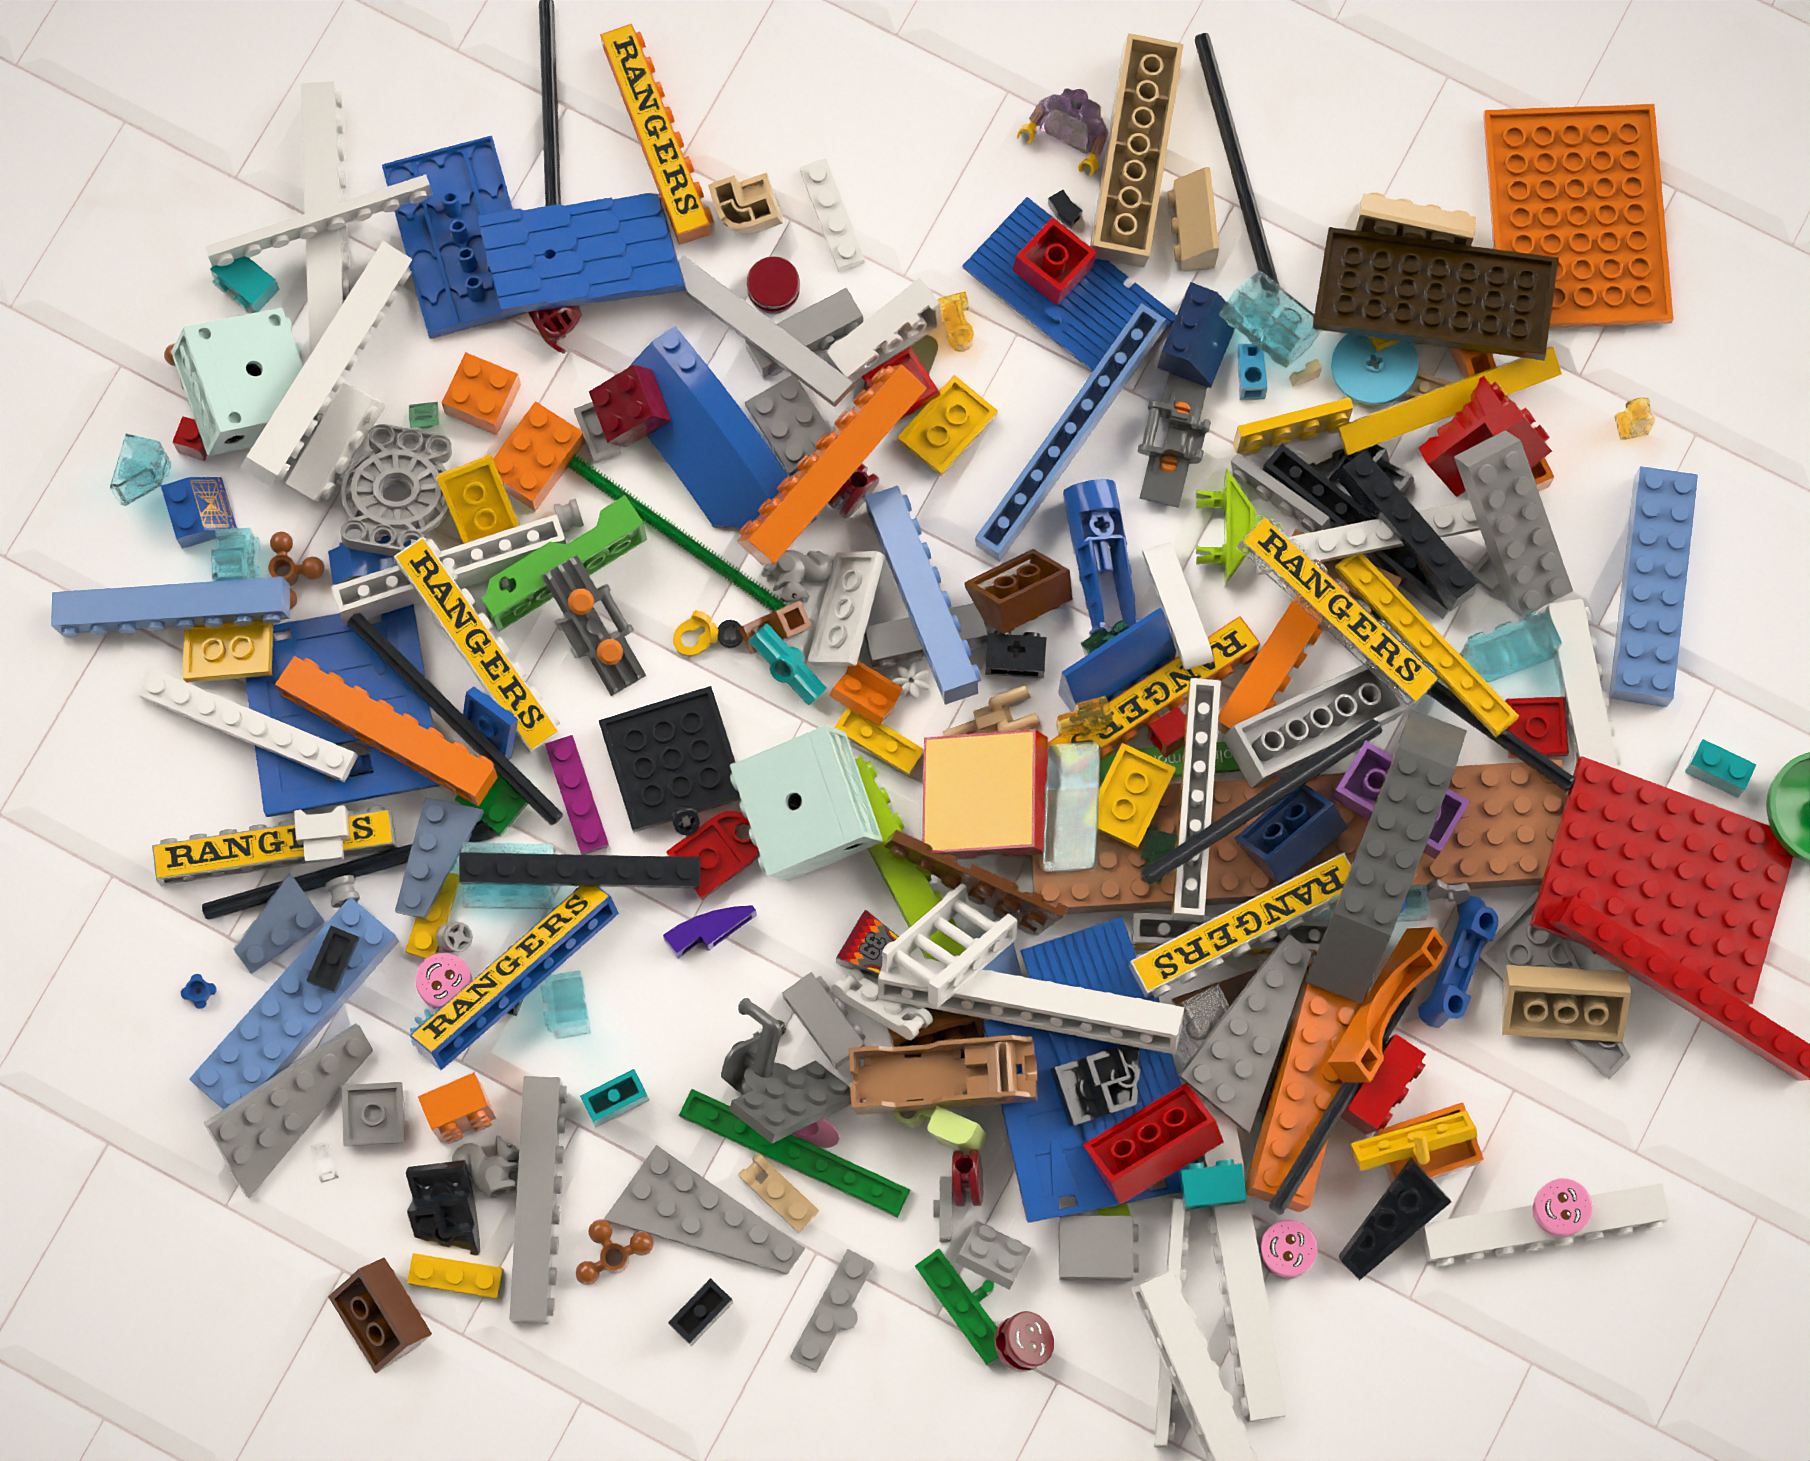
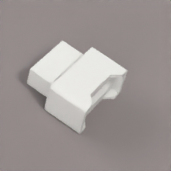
(322, 834)

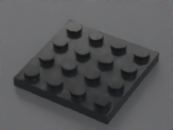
(670, 757)

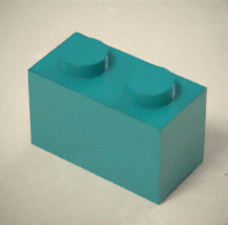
(247, 282)
(1720, 768)
(614, 1098)
(1212, 1185)

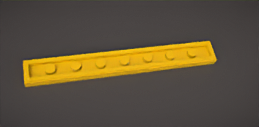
(1443, 402)
(1427, 643)

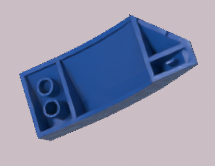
(709, 437)

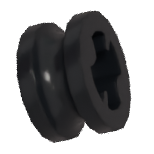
(721, 634)
(694, 822)

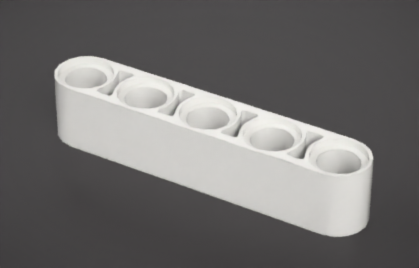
(1178, 605)

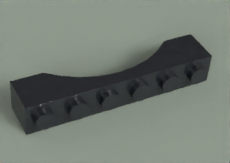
(1440, 566)

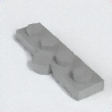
(1278, 494)
(833, 1310)

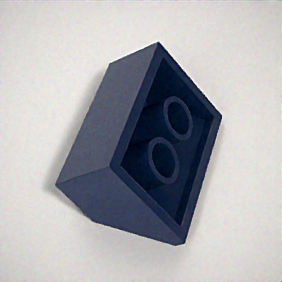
(1197, 337)
(1291, 833)

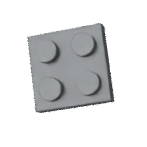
(373, 1114)
(993, 1255)

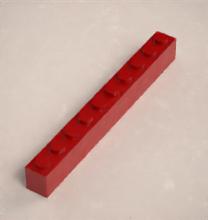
(1683, 986)

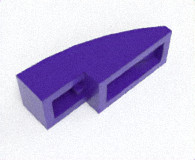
(708, 928)

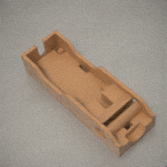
(942, 1075)

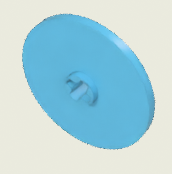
(1368, 385)

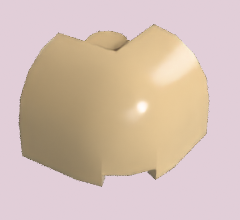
(746, 204)

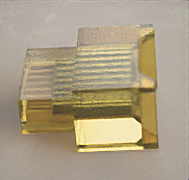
(1087, 719)

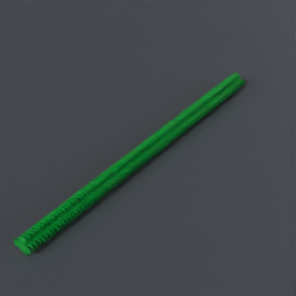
(678, 536)

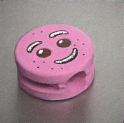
(441, 978)
(1562, 1207)
(1288, 1249)

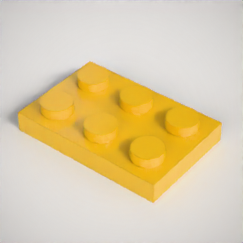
(947, 425)
(477, 499)
(227, 652)
(1131, 794)

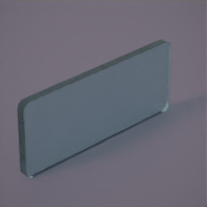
(1072, 807)

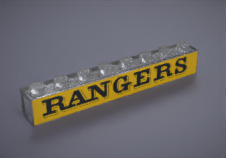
(1338, 611)

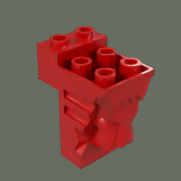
(1478, 421)

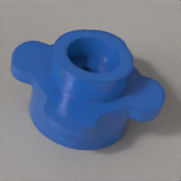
(197, 982)

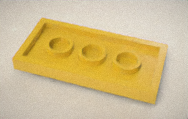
(1291, 426)

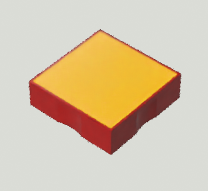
(985, 793)

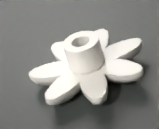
(914, 676)

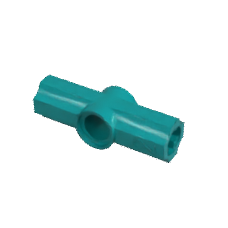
(778, 655)

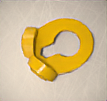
(697, 620)

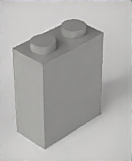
(1097, 1248)

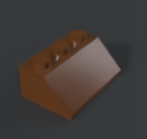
(1020, 590)
(944, 1027)
(379, 1314)

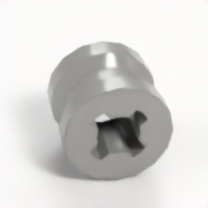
(568, 515)
(341, 890)
(462, 937)

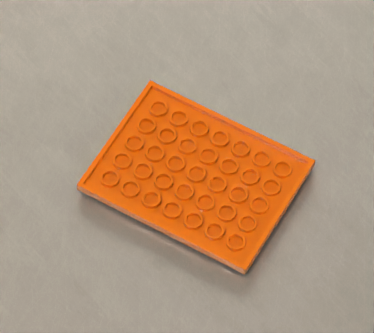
(1592, 195)

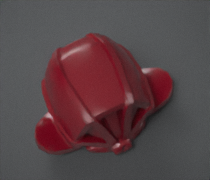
(556, 324)

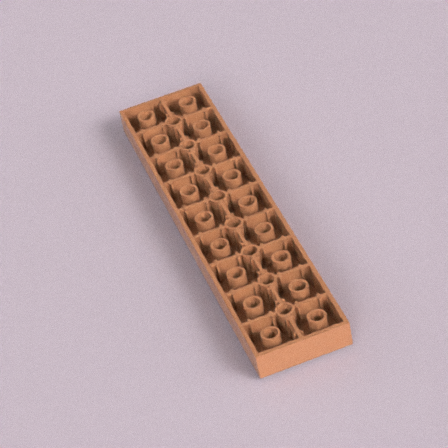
(1496, 844)

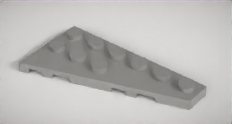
(1528, 946)
(1242, 1047)
(272, 1118)
(688, 1209)

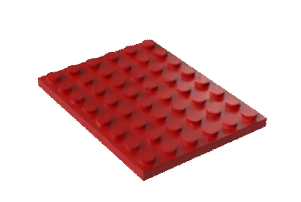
(1670, 872)

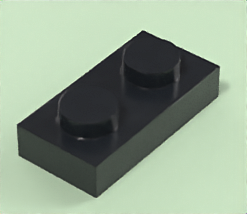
(333, 959)

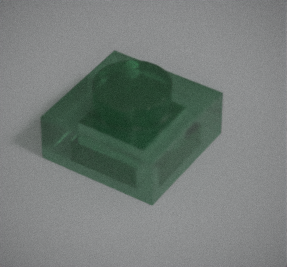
(424, 415)

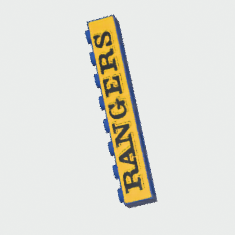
(513, 975)

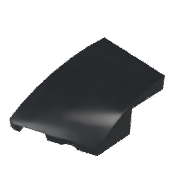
(1332, 467)
(1098, 1084)
(443, 1205)

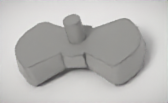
(1438, 889)

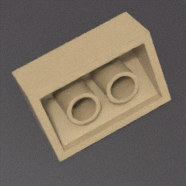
(1194, 220)

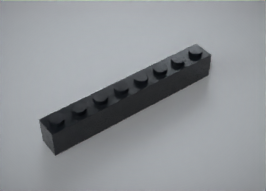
(1342, 511)

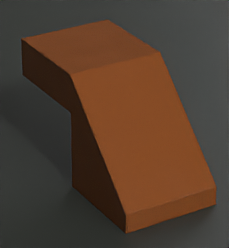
(784, 621)

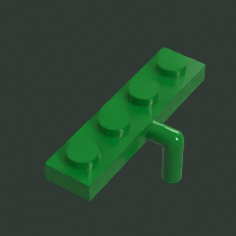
(961, 1303)

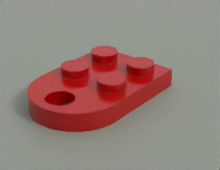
(719, 850)

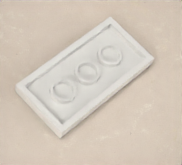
(846, 608)

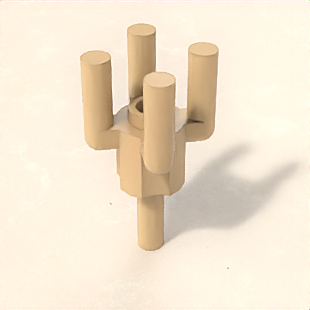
(997, 715)

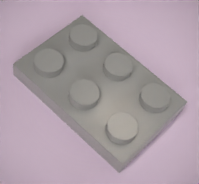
(788, 421)

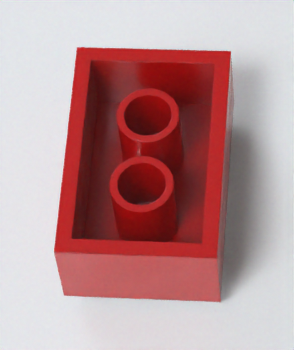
(1374, 1099)

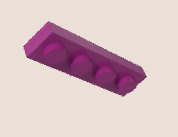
(577, 795)

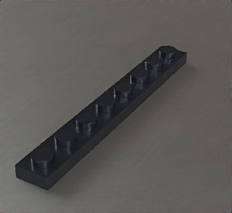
(579, 870)

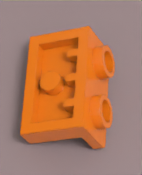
(866, 693)

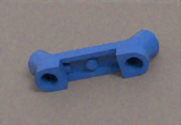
(1449, 994)

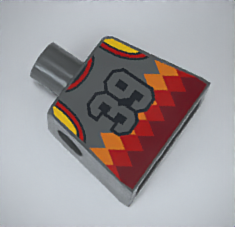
(865, 945)

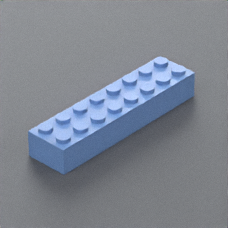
(1653, 586)
(291, 1012)

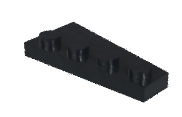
(1395, 1218)

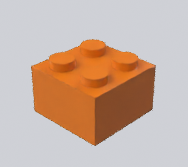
(481, 393)

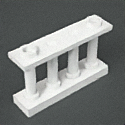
(959, 968)

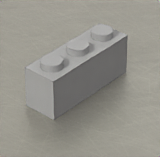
(824, 1018)

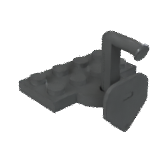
(774, 1096)

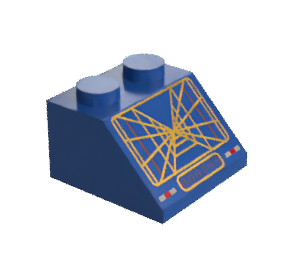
(197, 509)

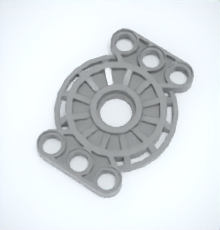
(388, 465)

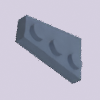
(278, 926)

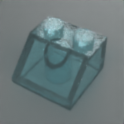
(139, 468)

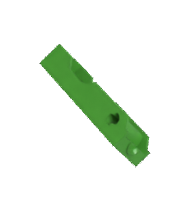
(616, 533)

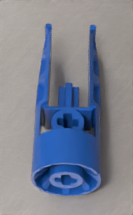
(1092, 517)

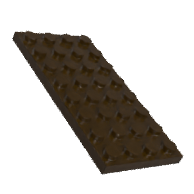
(1436, 293)

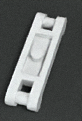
(897, 1016)

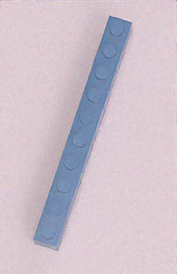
(1070, 432)

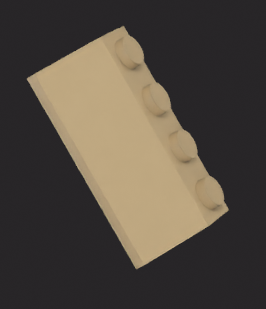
(1412, 220)
(1565, 1003)

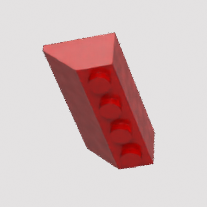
(1153, 1143)

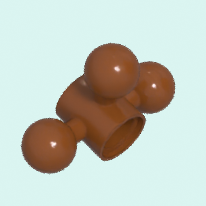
(311, 567)
(601, 1232)

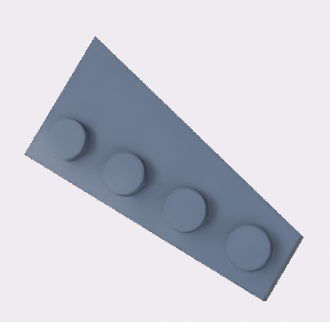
(434, 853)

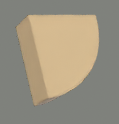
(1311, 372)

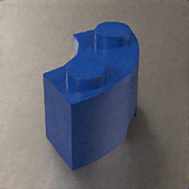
(351, 563)

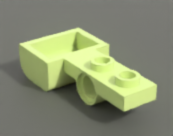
(948, 1128)

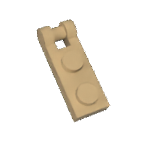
(779, 1193)

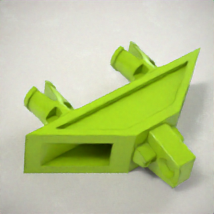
(1239, 520)

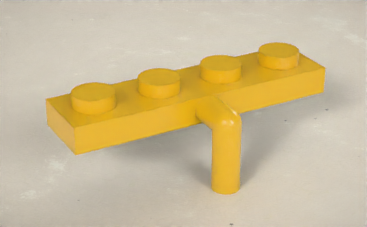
(1414, 1141)

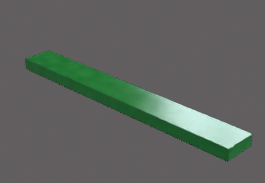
(797, 1155)

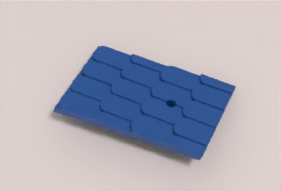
(445, 235)
(581, 253)

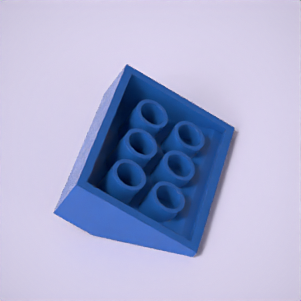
(1119, 662)

